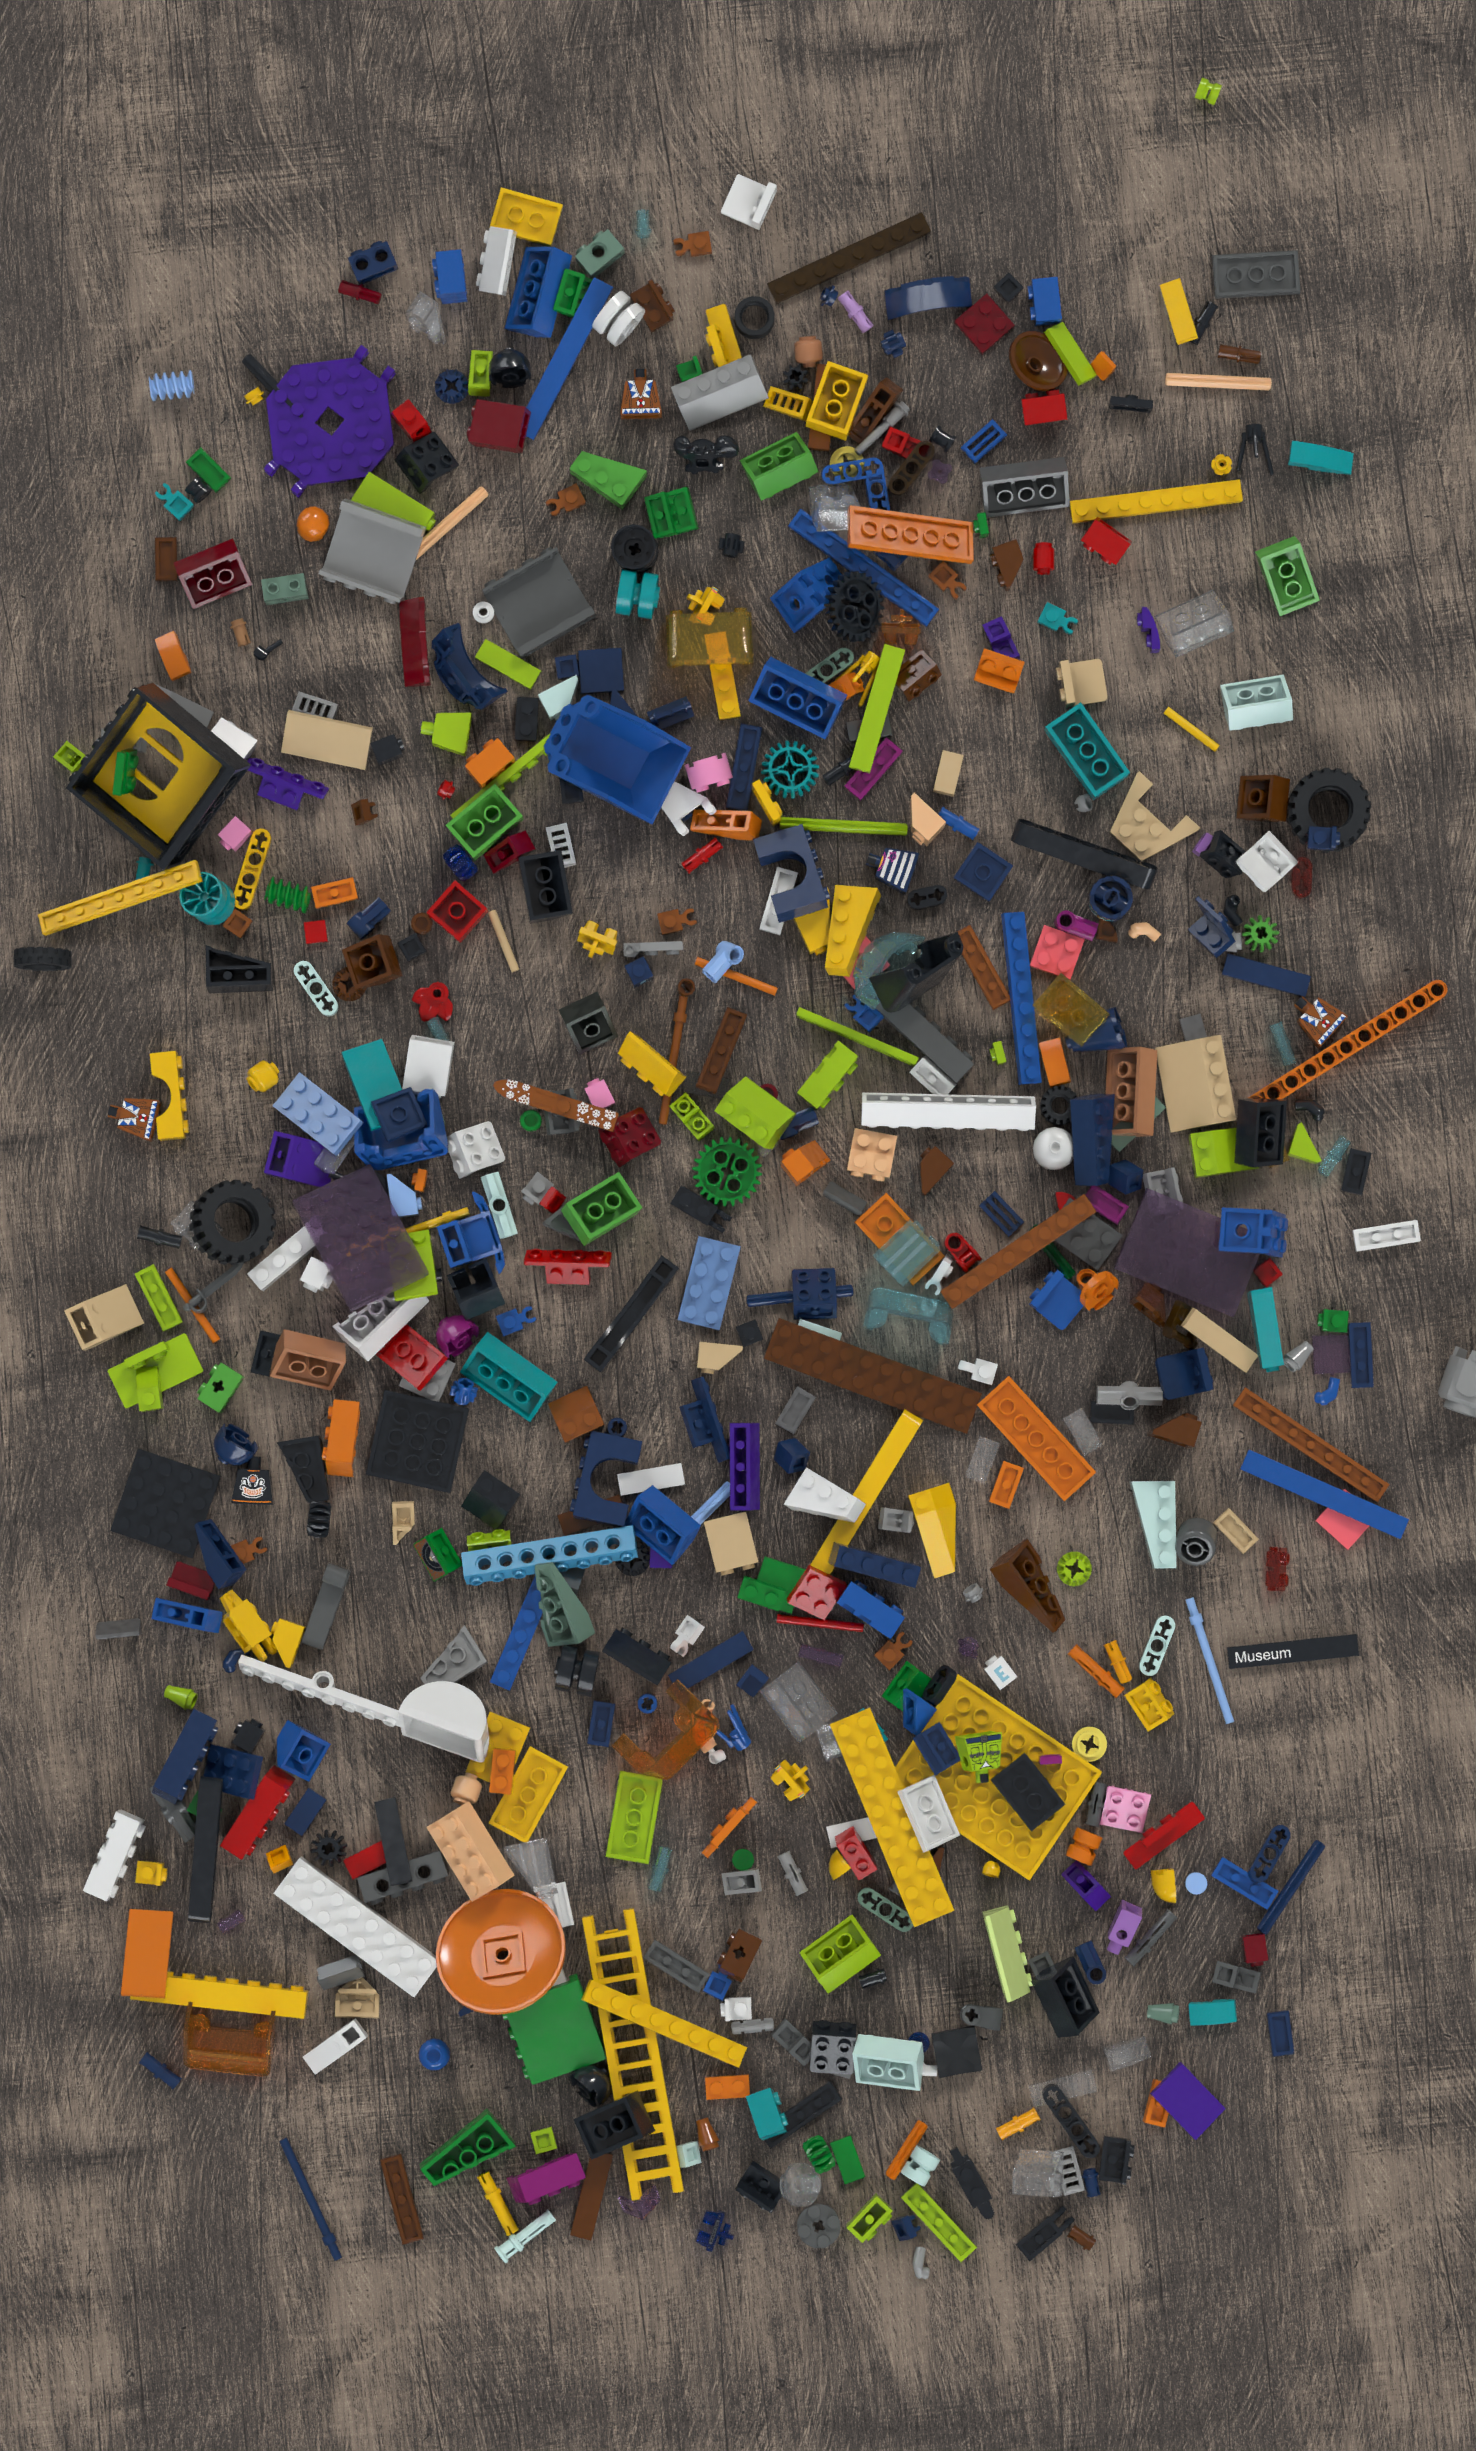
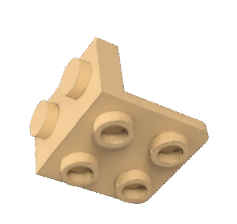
(1081, 682)

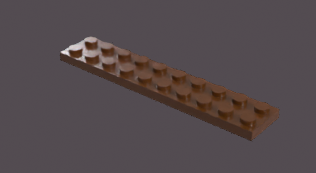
(872, 1375)

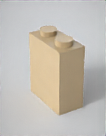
(731, 1543)

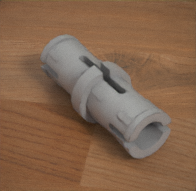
(792, 1873)

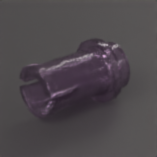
(231, 1922)

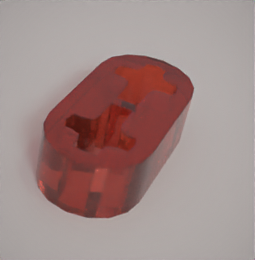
(1307, 878)

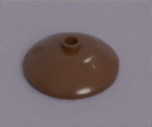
(1036, 361)

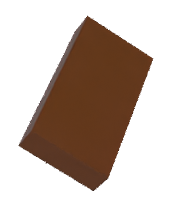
(164, 559)

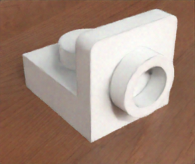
(736, 2008)

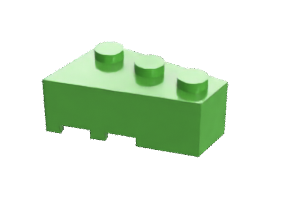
(609, 478)

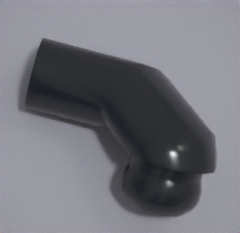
(1312, 1106)

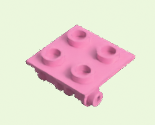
(1125, 1809)

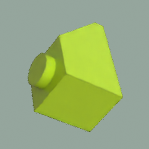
(149, 1389)

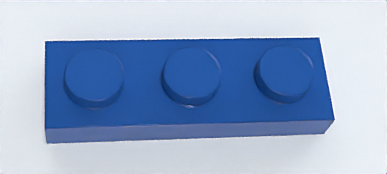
(1239, 1880)

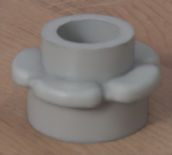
(973, 1593)

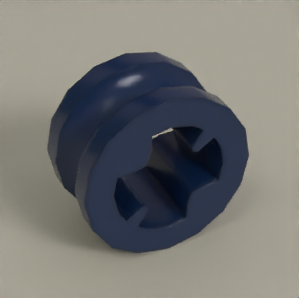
(624, 1428)

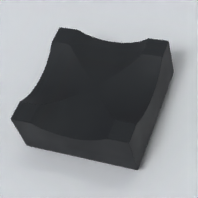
(956, 2051)

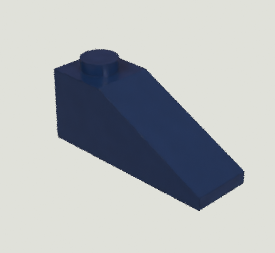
(219, 1557)

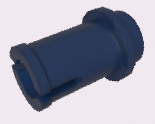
(1091, 2182)

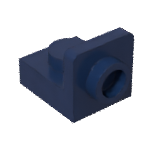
(1323, 838)

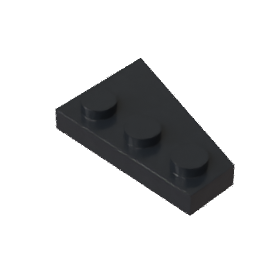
(309, 1469)

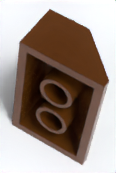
(1179, 1430)

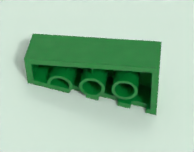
(473, 2144)

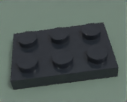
(1027, 1791)

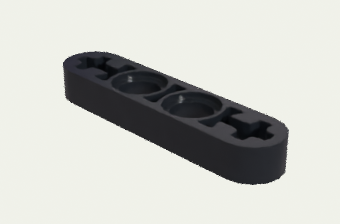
(1073, 2119)

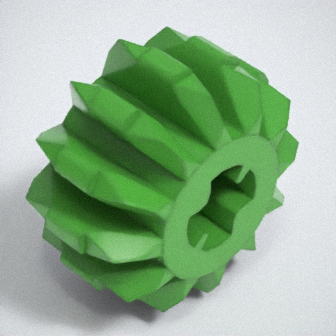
(1267, 932)

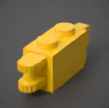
(247, 1626)

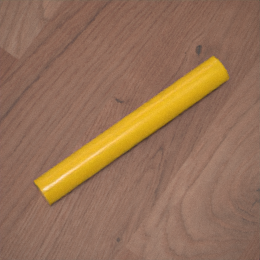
(1191, 729)

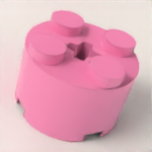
(708, 772)

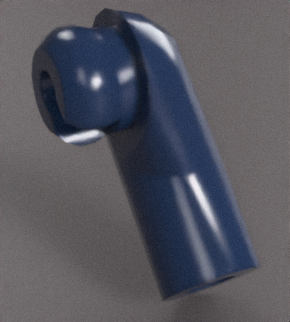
(232, 1658)

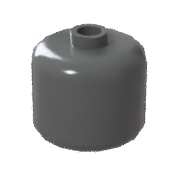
(1196, 1541)

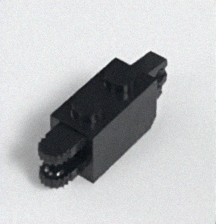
(971, 2183)

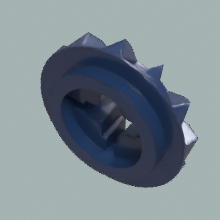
(451, 396)

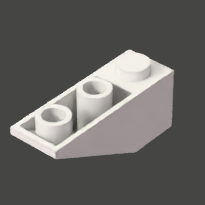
(335, 2046)

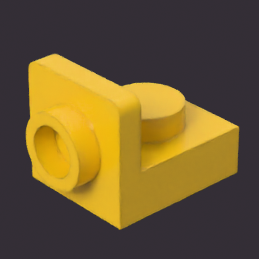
(151, 1873)

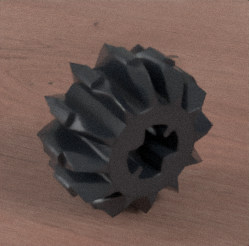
(318, 1519)
(325, 1841)

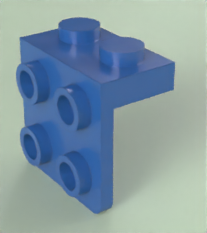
(1057, 1300)

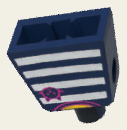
(894, 868)

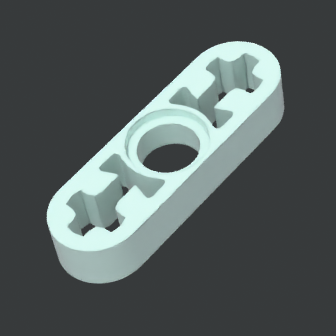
(330, 998)
(1158, 1628)

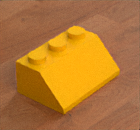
(650, 1065)

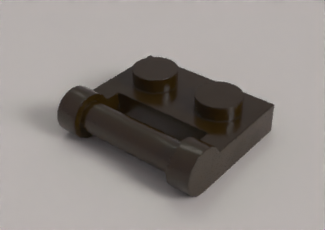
(1176, 1317)

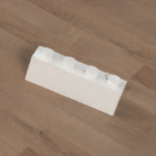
(282, 1259)

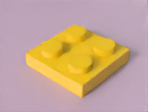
(770, 808)

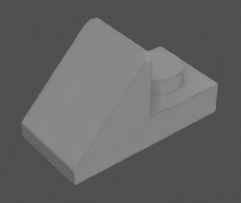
(741, 1881)

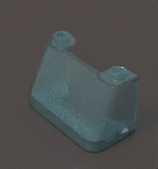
(935, 1311)

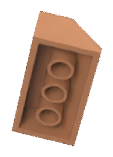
(1133, 1081)

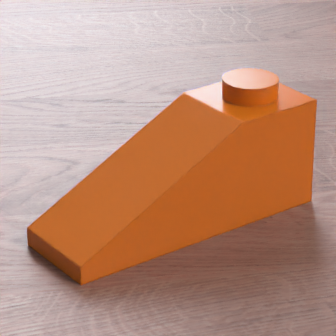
(727, 823)

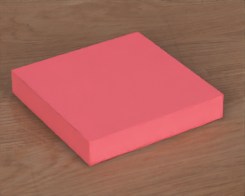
(1341, 1527)

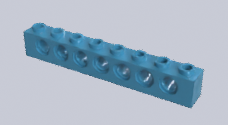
(538, 1550)

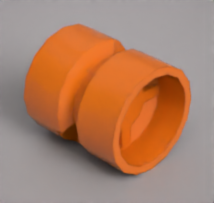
(1084, 1846)

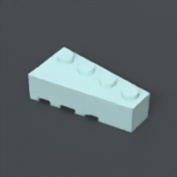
(1158, 1519)

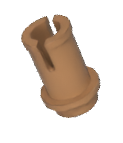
(240, 632)

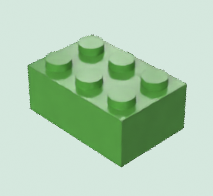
(601, 1208)

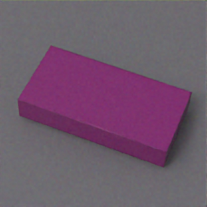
(1106, 1204)

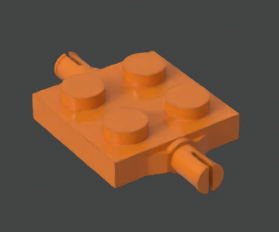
(721, 1832)

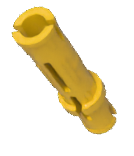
(497, 2202)

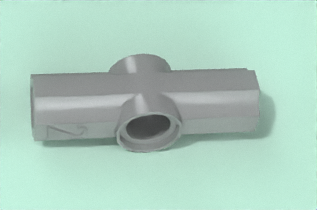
(1129, 1395)

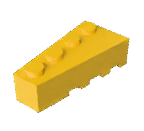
(850, 918)

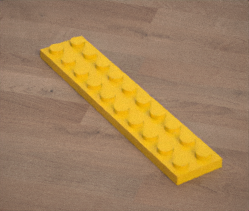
(878, 1789)

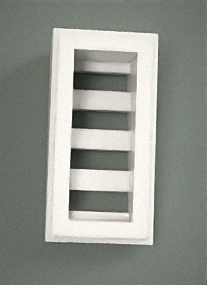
(567, 862)

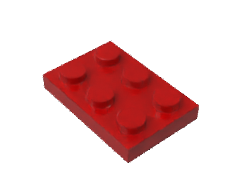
(412, 1357)

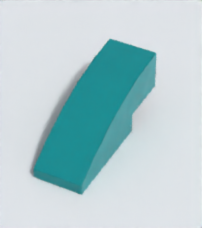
(1320, 458)

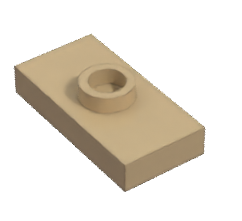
(1235, 1530)

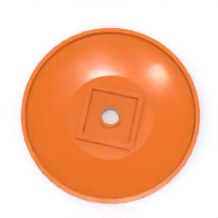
(498, 1923)

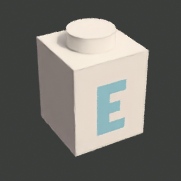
(999, 1671)

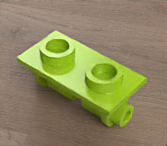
(480, 1541)

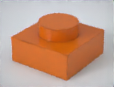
(419, 1180)

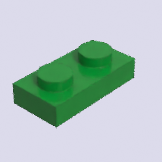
(761, 1593)

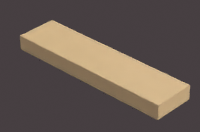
(1219, 1340)

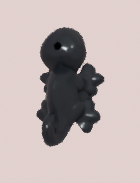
(703, 452)

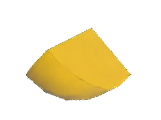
(837, 1865)
(1164, 1884)

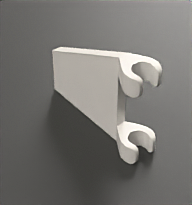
(681, 802)

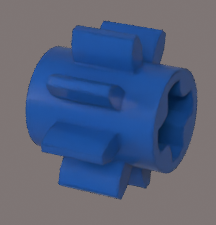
(463, 1391)

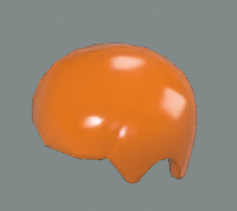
(312, 523)

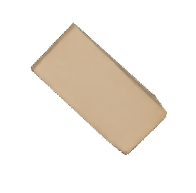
(948, 773)

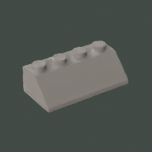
(720, 392)

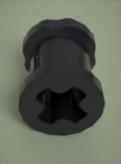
(942, 438)

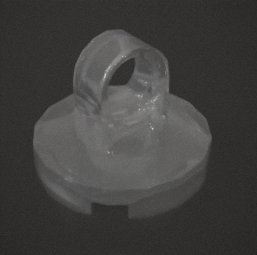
(800, 2184)

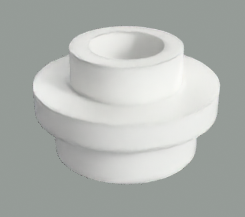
(483, 619)

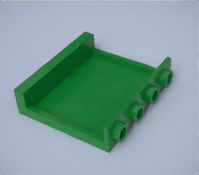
(556, 2033)

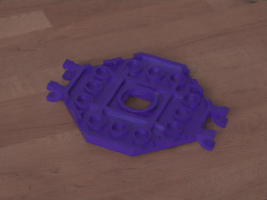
(355, 445)

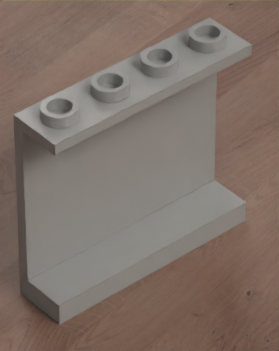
(372, 551)

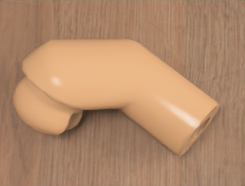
(1143, 929)

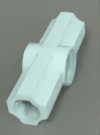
(495, 1191)

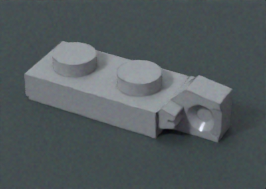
(652, 948)

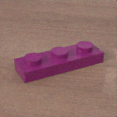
(861, 781)

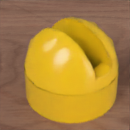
(991, 1869)

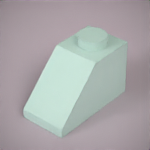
(558, 697)

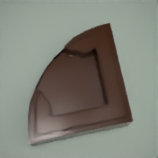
(1106, 931)

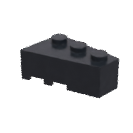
(236, 973)

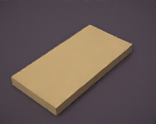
(326, 739)

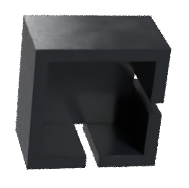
(476, 1297)

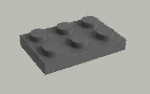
(1090, 1240)

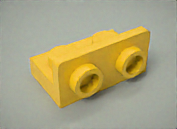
(1150, 1704)

